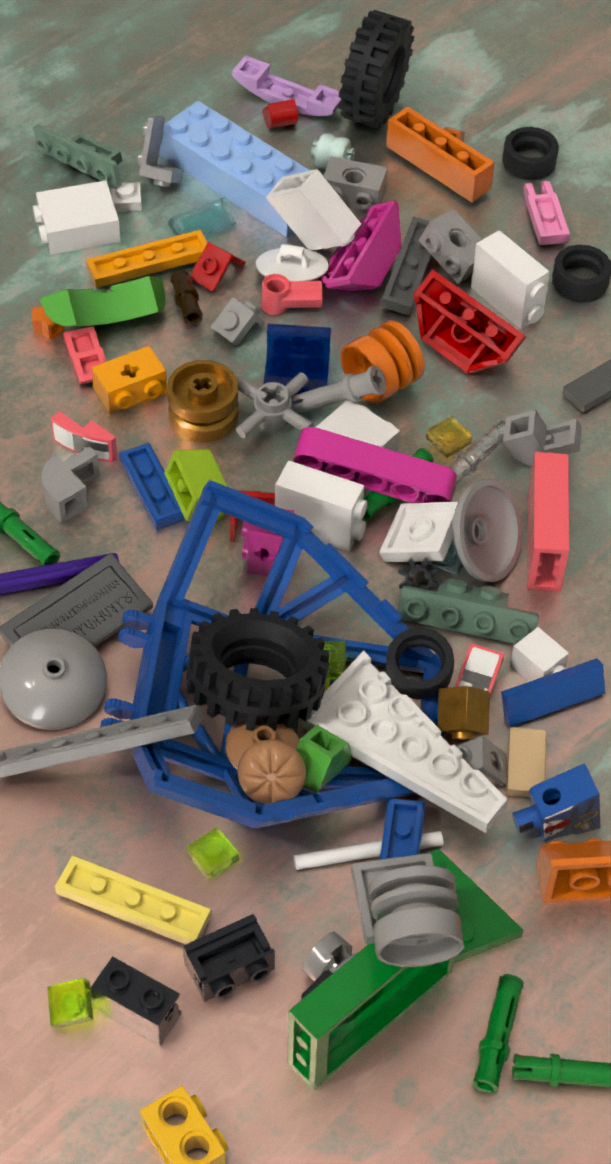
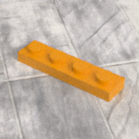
(146, 258)

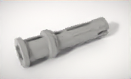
(350, 388)

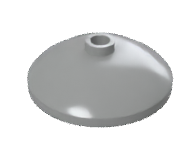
(487, 530)
(49, 698)

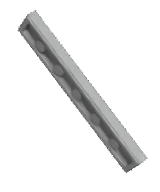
(100, 740)

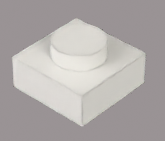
(127, 197)

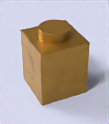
(463, 712)

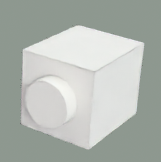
(538, 656)

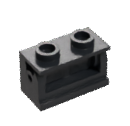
(229, 958)
(135, 1000)

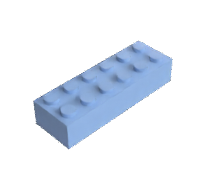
(228, 161)

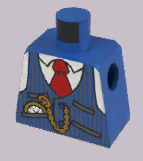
(561, 806)

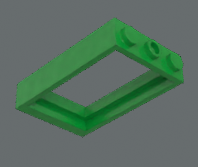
(353, 1010)

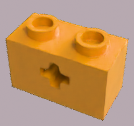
(129, 379)

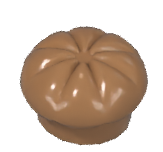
(271, 772)

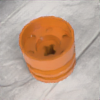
(390, 349)

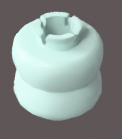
(331, 146)

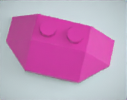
(370, 253)

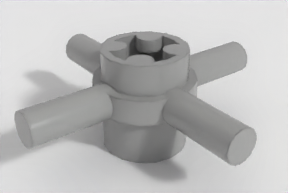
(272, 406)

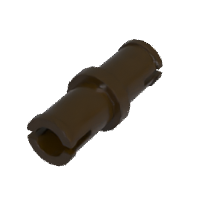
(186, 297)

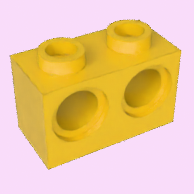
(176, 1141)

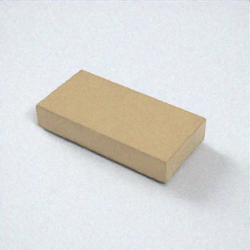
(525, 760)

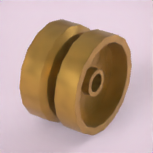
(203, 401)

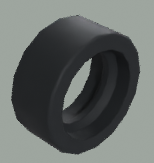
(528, 167)
(581, 256)
(420, 638)

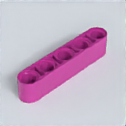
(375, 467)

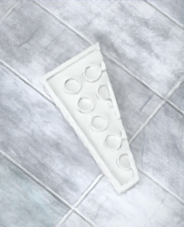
(404, 744)

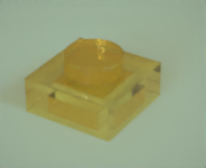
(449, 436)

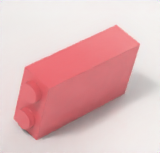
(548, 522)

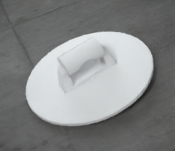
(293, 263)

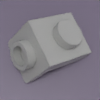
(236, 320)

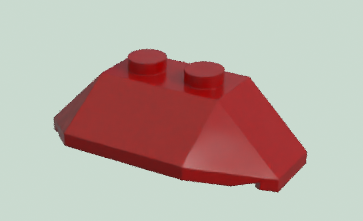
(462, 326)

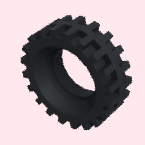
(376, 68)
(264, 642)

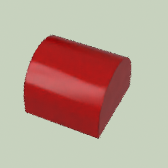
(280, 114)

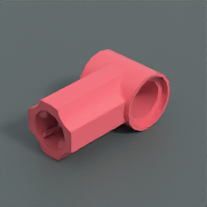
(280, 294)

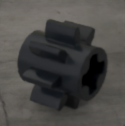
(414, 570)

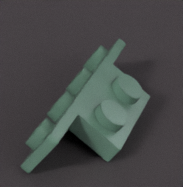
(81, 153)
(467, 611)

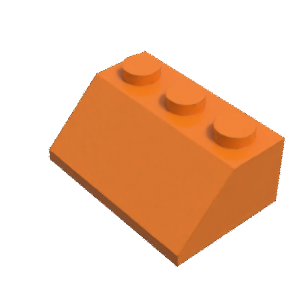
(574, 871)

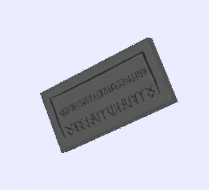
(84, 605)

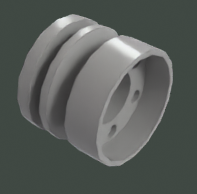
(415, 916)

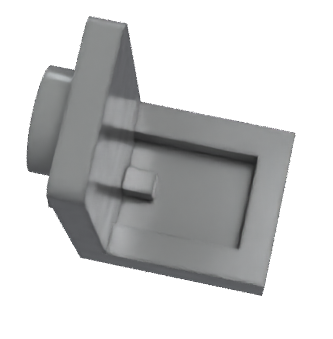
(149, 155)

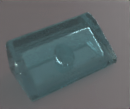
(209, 218)

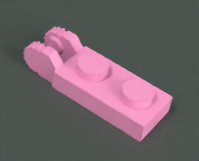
(546, 214)

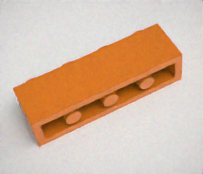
(440, 154)

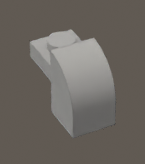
(528, 434)
(65, 483)

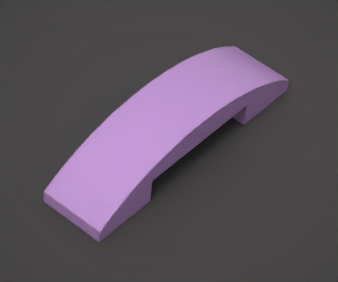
(257, 78)

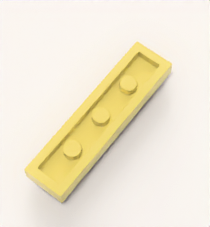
(132, 901)

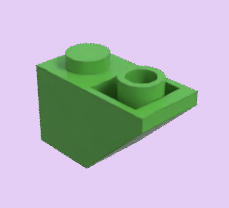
(323, 756)

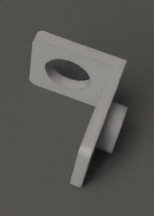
(477, 755)

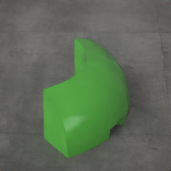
(101, 307)

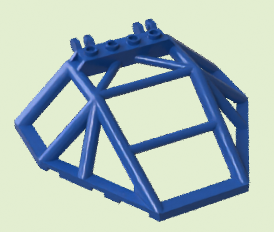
(166, 660)

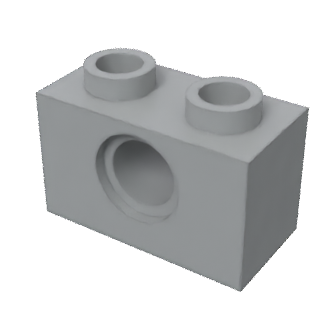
(357, 182)
(451, 244)

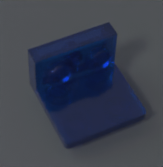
(298, 350)

